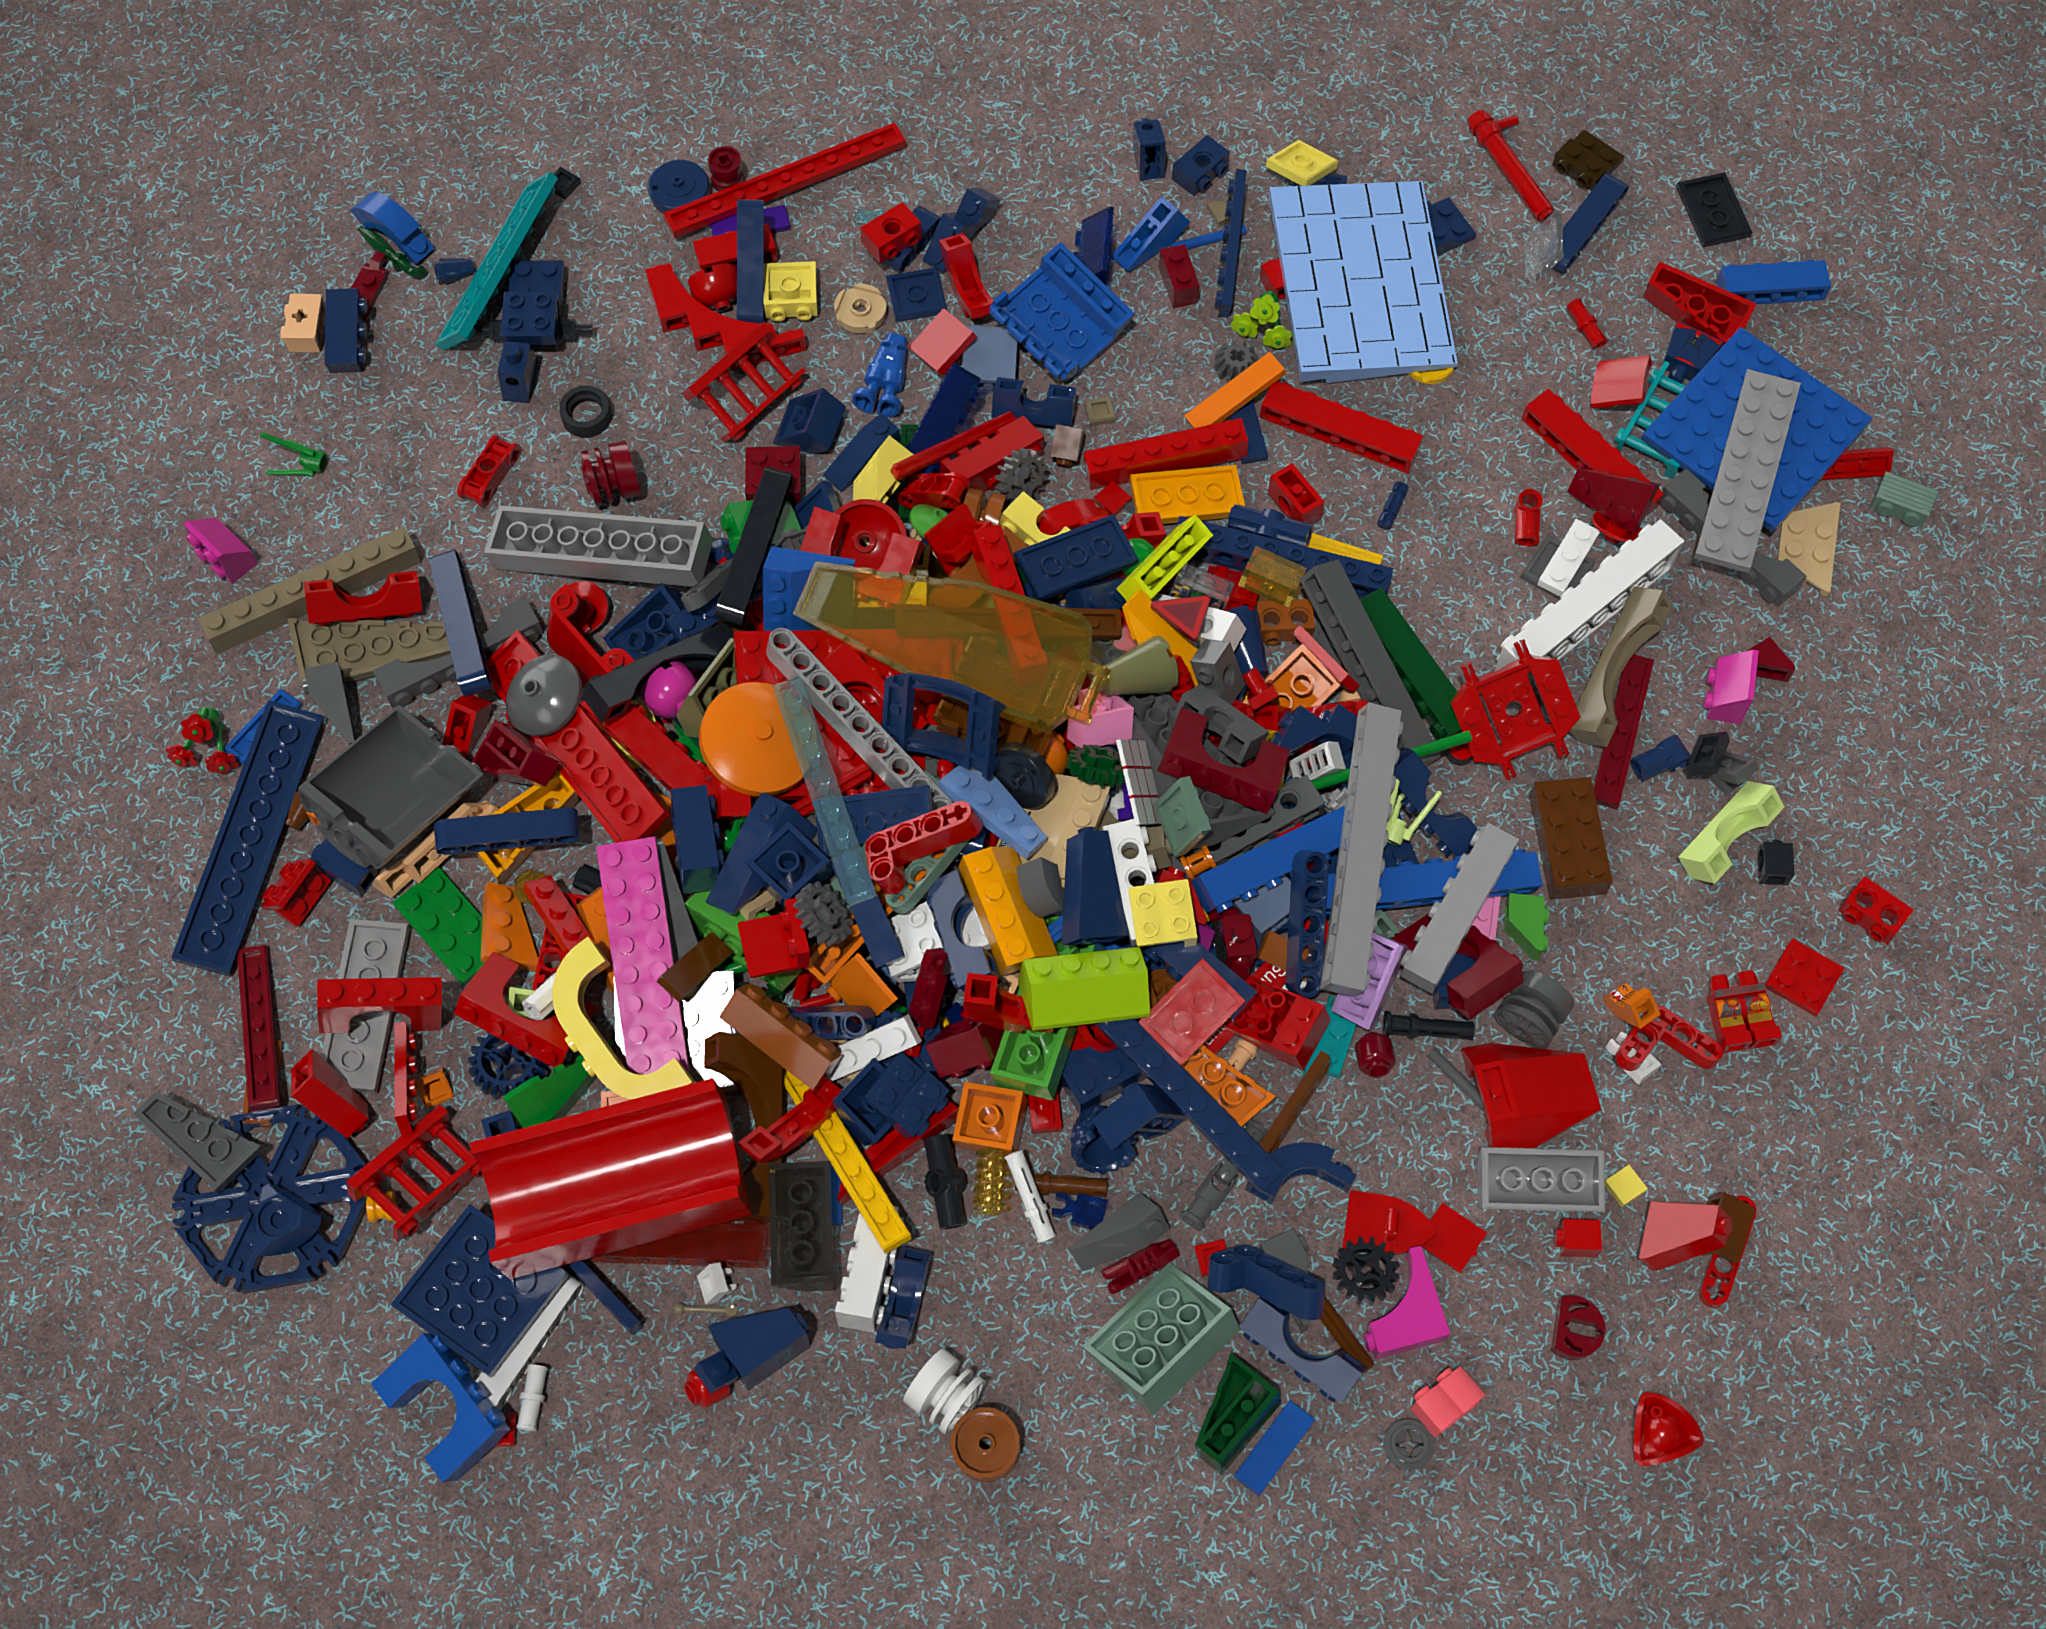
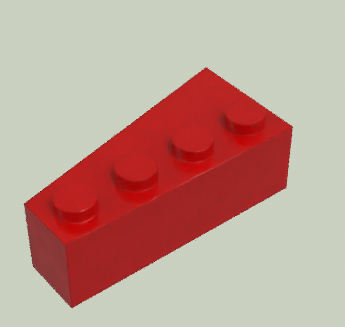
(1698, 302)

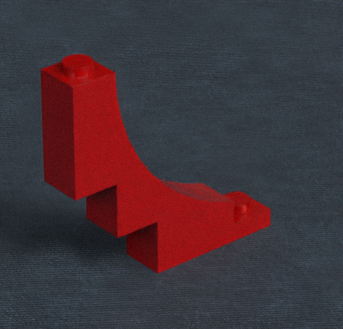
(708, 328)

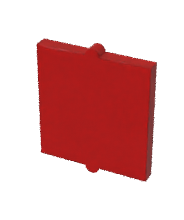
(1455, 1239)

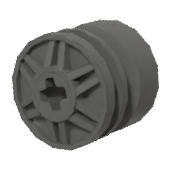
(1535, 1009)

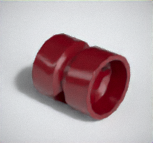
(725, 167)

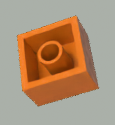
(990, 1118)

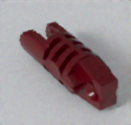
(1139, 1265)

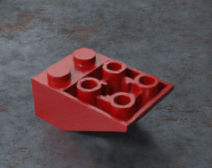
(1281, 1023)

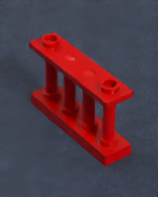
(720, 374)
(389, 1165)

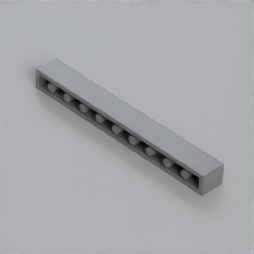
(1361, 850)

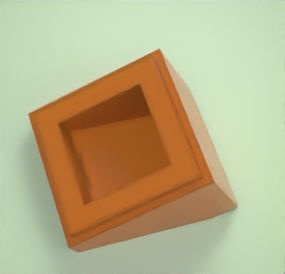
(434, 1088)

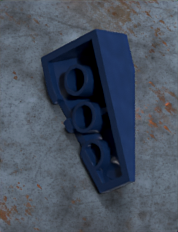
(736, 881)

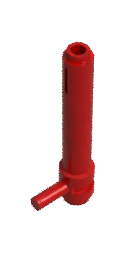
(1490, 136)

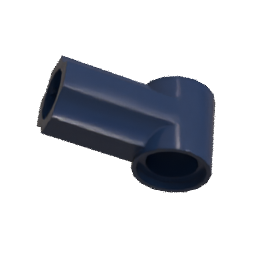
(1666, 756)

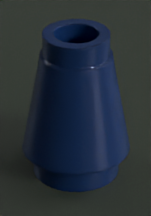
(452, 269)

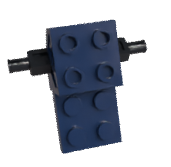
(534, 307)

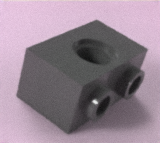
(1218, 669)

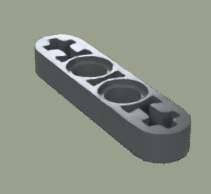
(707, 587)

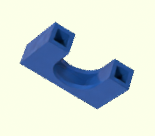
(477, 1421)

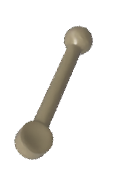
(731, 1310)

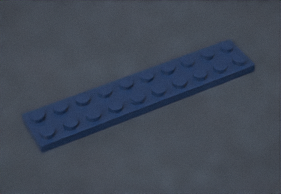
(247, 839)

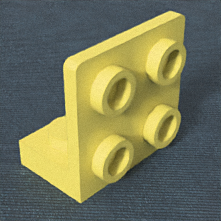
(1163, 913)

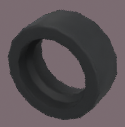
(592, 427)

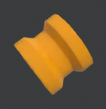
(375, 1213)

